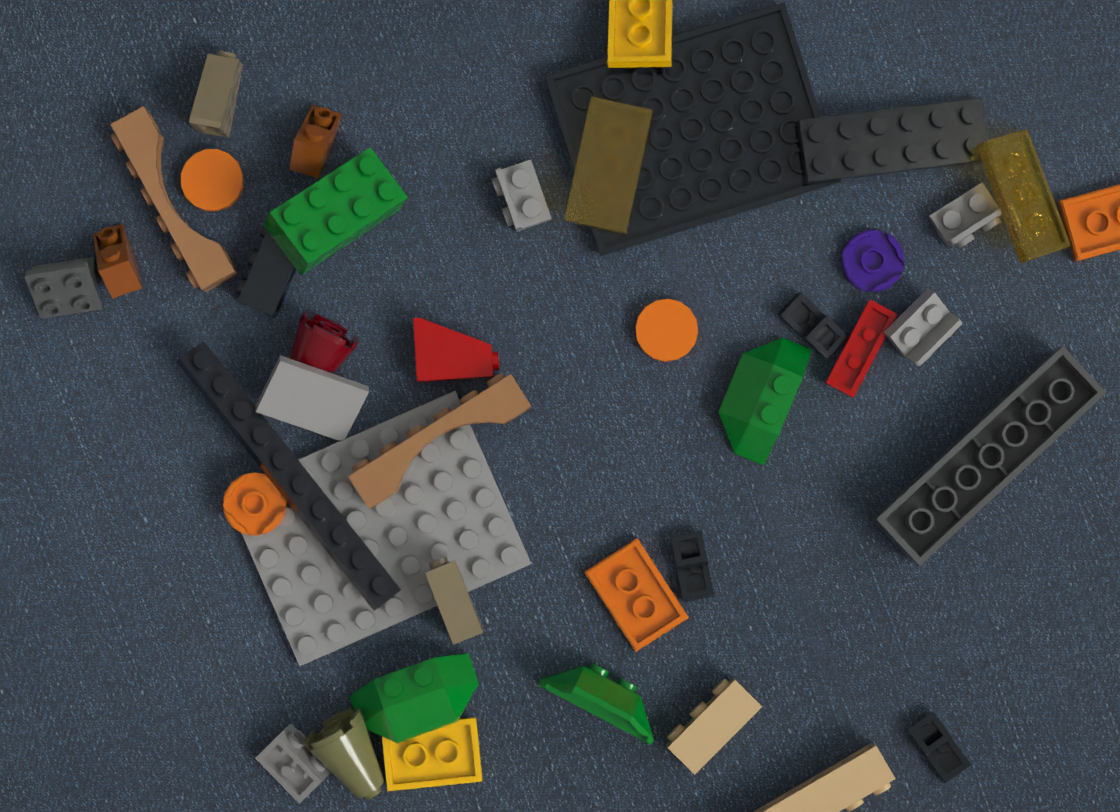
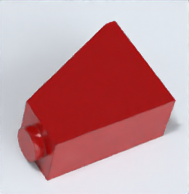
(450, 355)

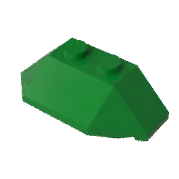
(762, 397)
(417, 697)
(602, 697)

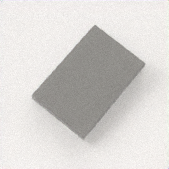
(311, 398)

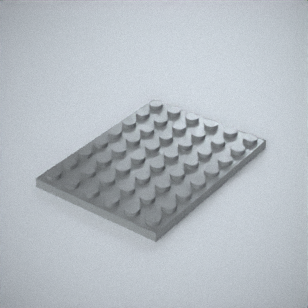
(440, 511)

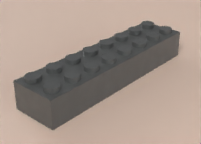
(988, 455)

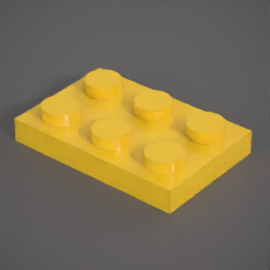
(640, 33)
(435, 758)

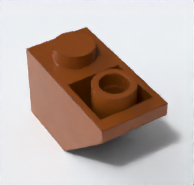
(315, 141)
(116, 261)

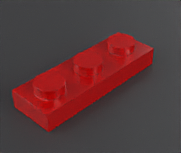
(860, 349)

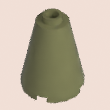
(348, 753)

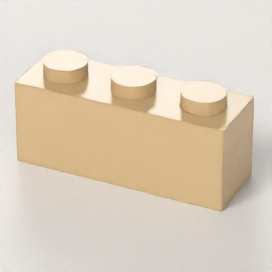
(712, 724)

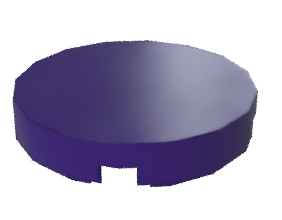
(872, 261)

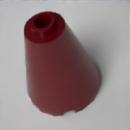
(321, 343)

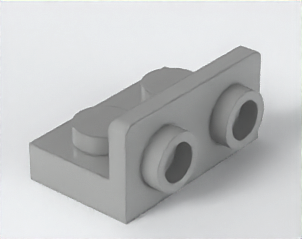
(522, 195)
(966, 215)
(922, 328)
(293, 763)

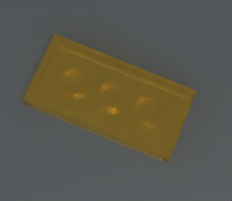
(608, 165)
(1023, 195)

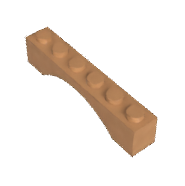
(143, 145)
(382, 477)

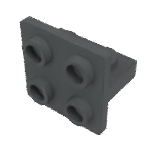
(64, 287)

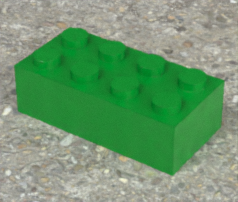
(335, 211)

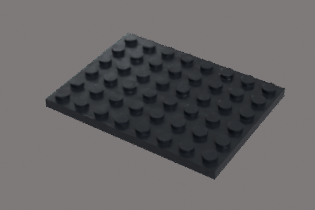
(717, 127)

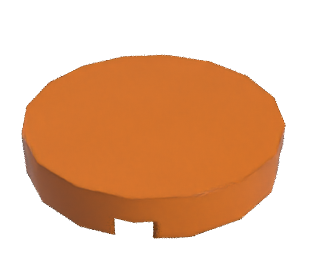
(212, 180)
(666, 330)
(254, 504)

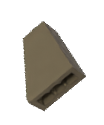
(217, 95)
(453, 600)

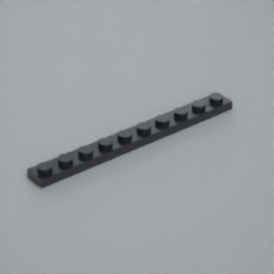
(288, 475)

